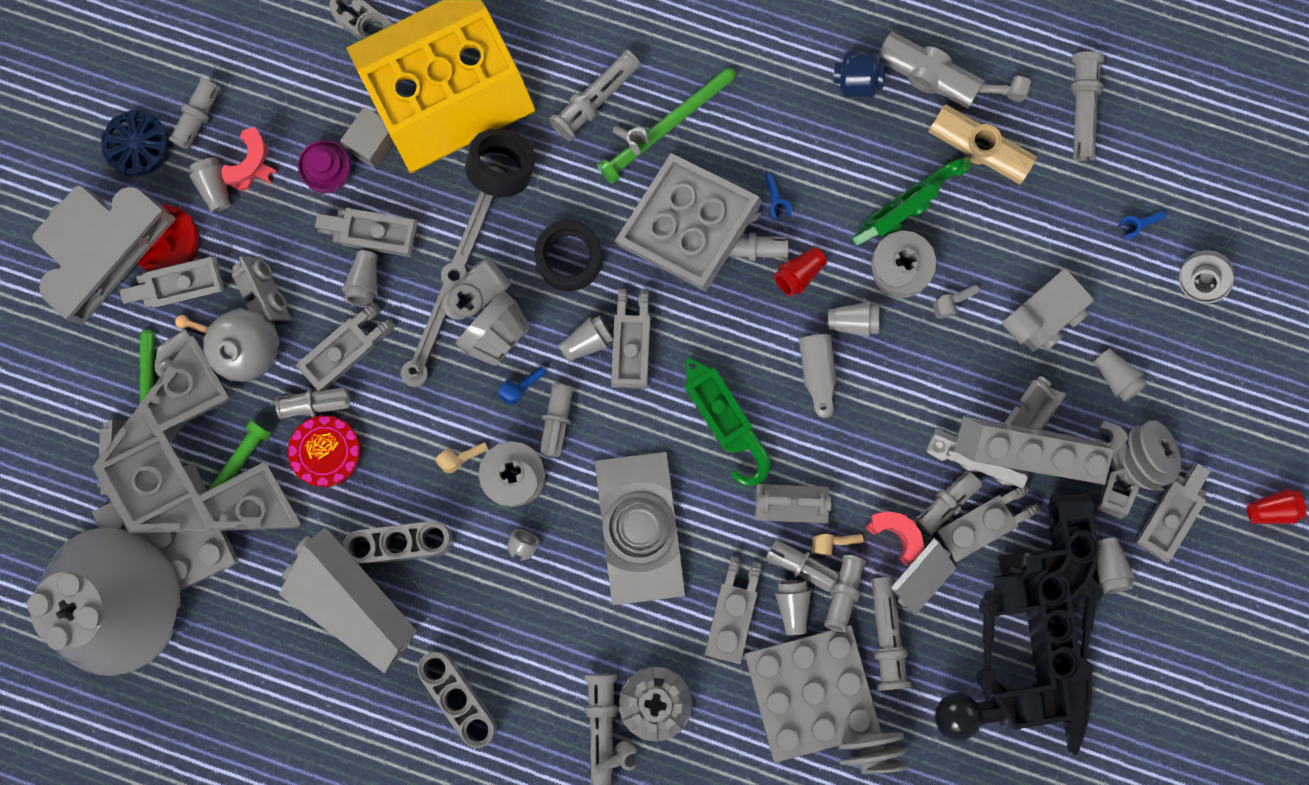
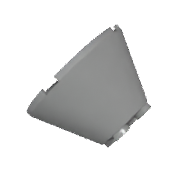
(106, 601)

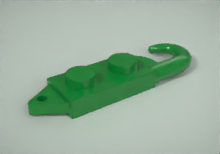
(911, 202)
(725, 419)

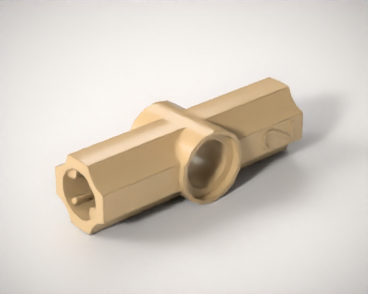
(1003, 154)

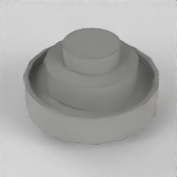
(1206, 276)

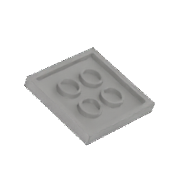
(688, 221)
(191, 554)
(812, 693)

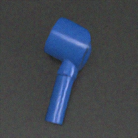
(776, 197)
(1141, 223)
(512, 393)

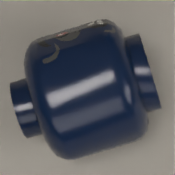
(860, 74)

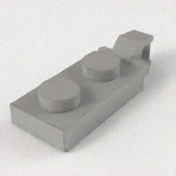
(370, 231)
(176, 283)
(943, 446)
(1174, 514)

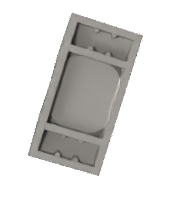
(639, 528)

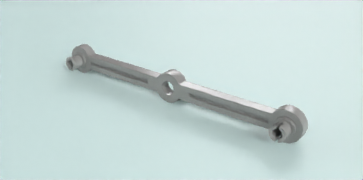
(415, 372)

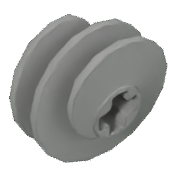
(897, 280)
(1152, 456)
(495, 466)
(876, 753)

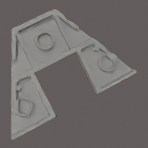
(150, 482)

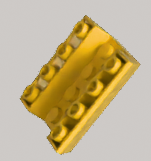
(450, 97)

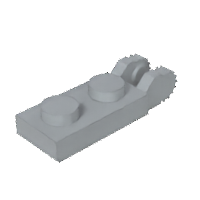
(630, 344)
(343, 349)
(984, 524)
(732, 615)

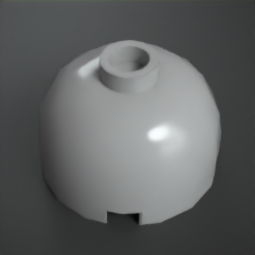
(241, 345)

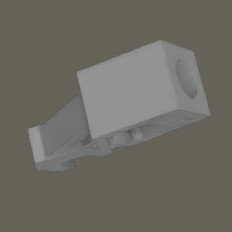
(1109, 500)

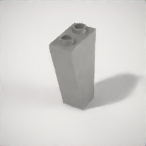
(345, 601)

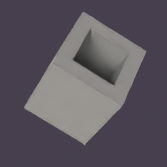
(368, 138)

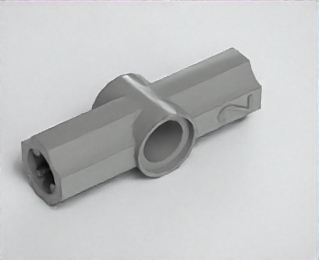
(930, 69)

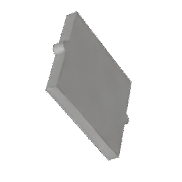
(924, 577)

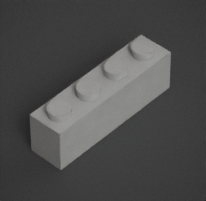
(1033, 450)

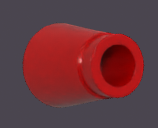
(799, 272)
(1277, 508)

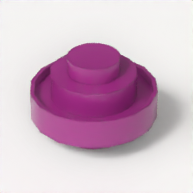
(324, 166)

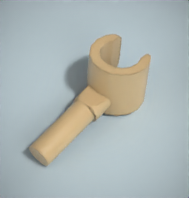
(450, 462)
(824, 543)

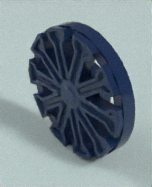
(135, 143)

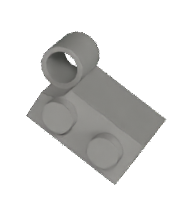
(1048, 311)

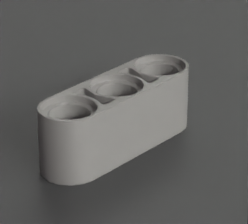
(416, 542)
(440, 691)

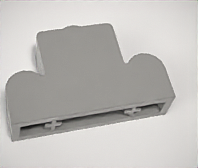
(96, 246)

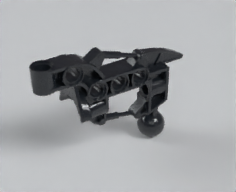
(1057, 694)

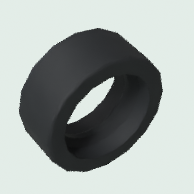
(504, 143)
(562, 229)

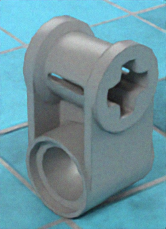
(479, 288)

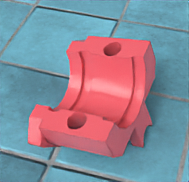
(243, 174)
(905, 529)

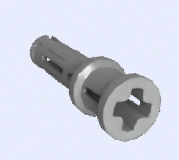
(1086, 89)
(581, 108)
(890, 651)
(601, 714)

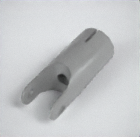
(819, 371)

